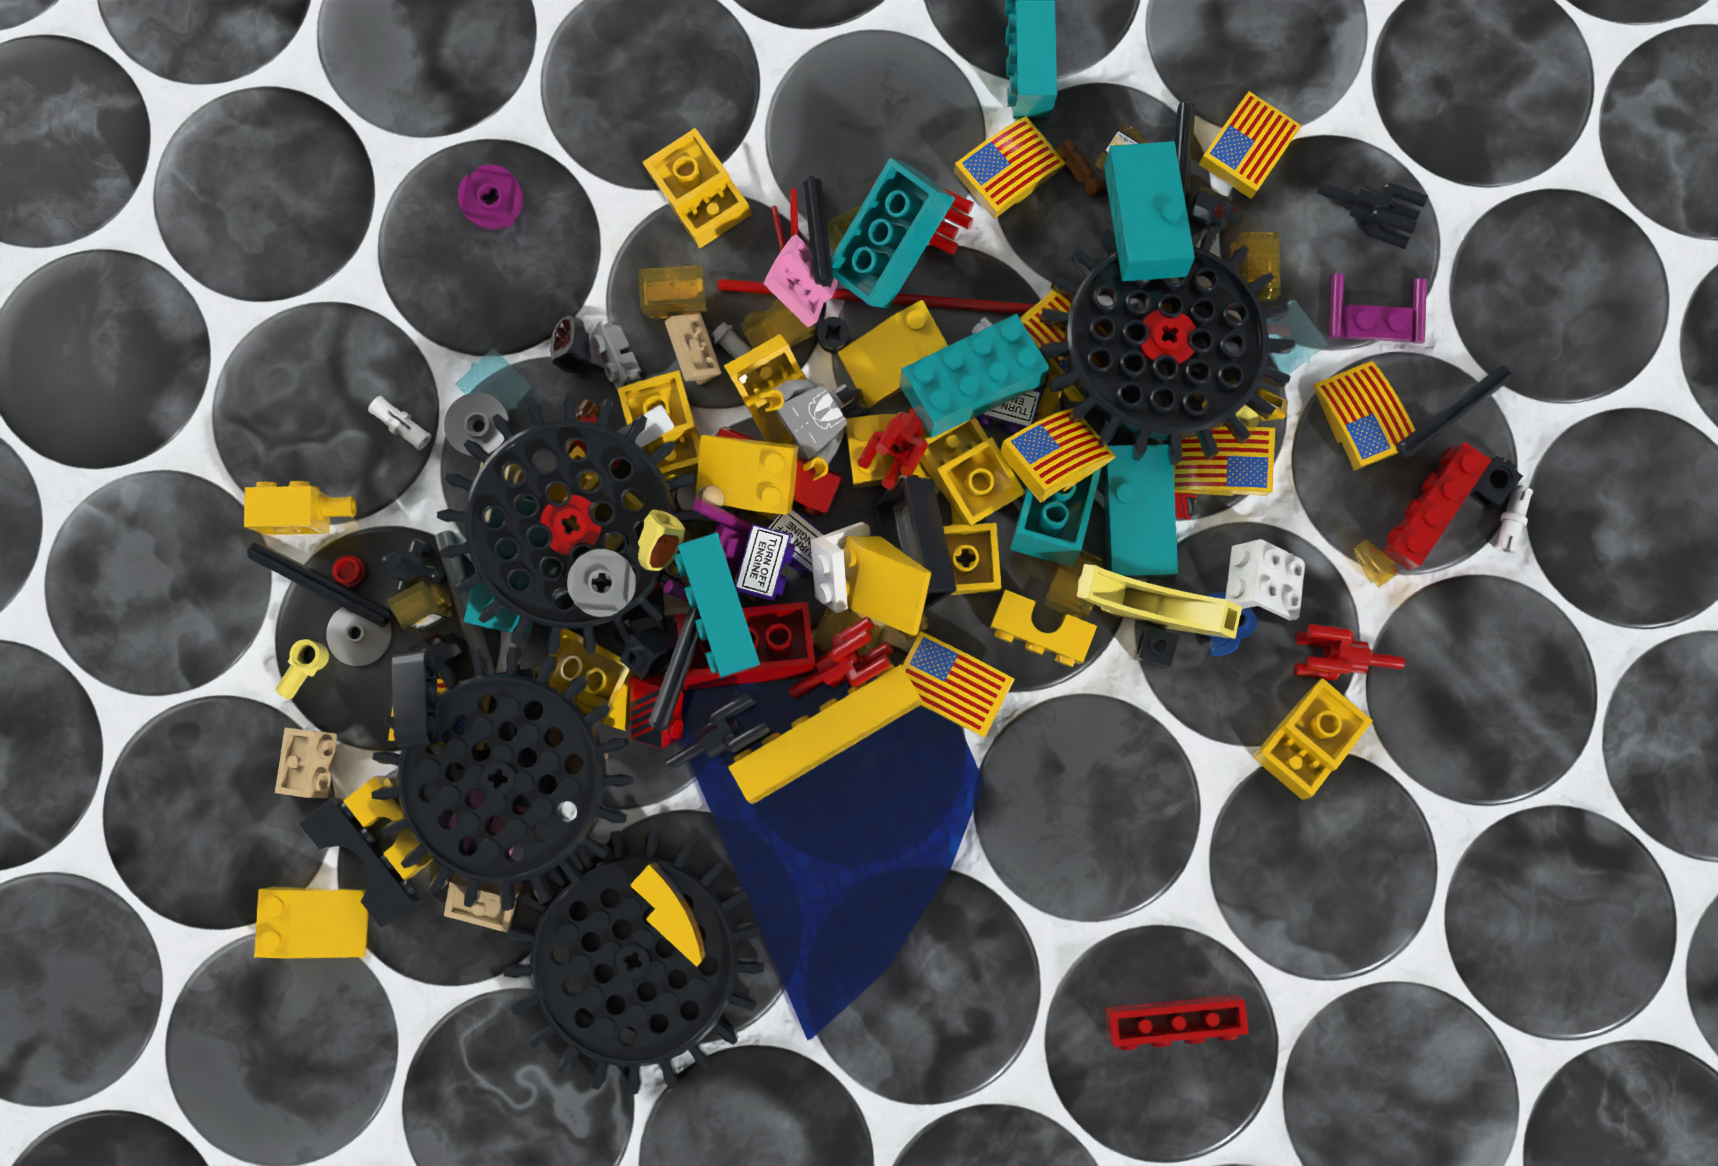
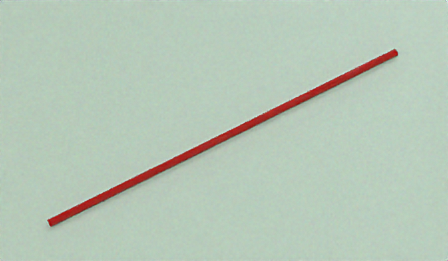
(900, 299)

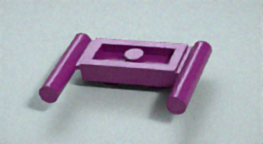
(1377, 322)
(732, 538)

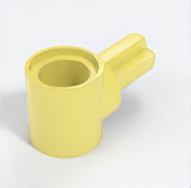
(299, 668)

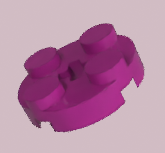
(500, 213)

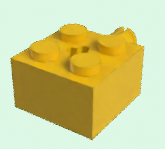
(293, 509)
(979, 543)

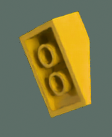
(879, 355)
(858, 434)
(749, 472)
(884, 583)
(607, 676)
(310, 923)

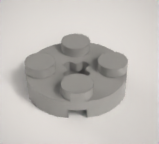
(614, 596)

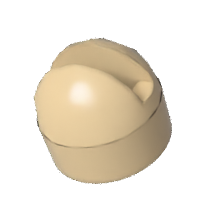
(710, 494)

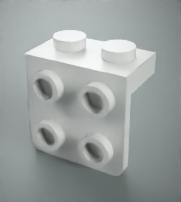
(829, 565)
(1265, 578)

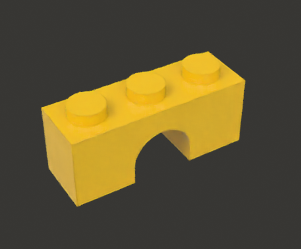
(1014, 621)
(370, 811)

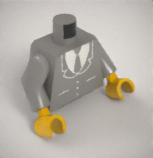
(811, 418)

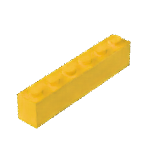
(824, 734)

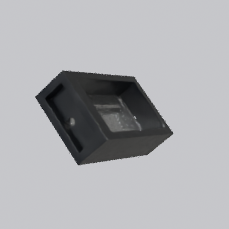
(913, 524)

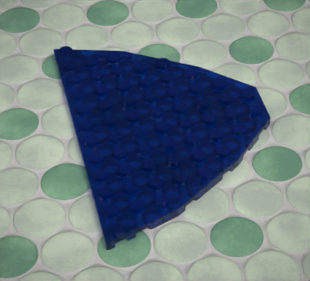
(845, 850)

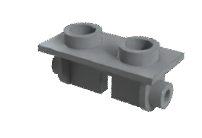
(608, 341)

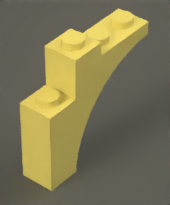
(1158, 604)

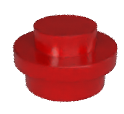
(348, 571)

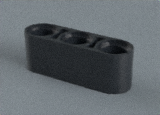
(415, 698)

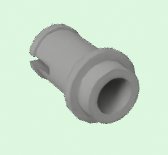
(730, 340)

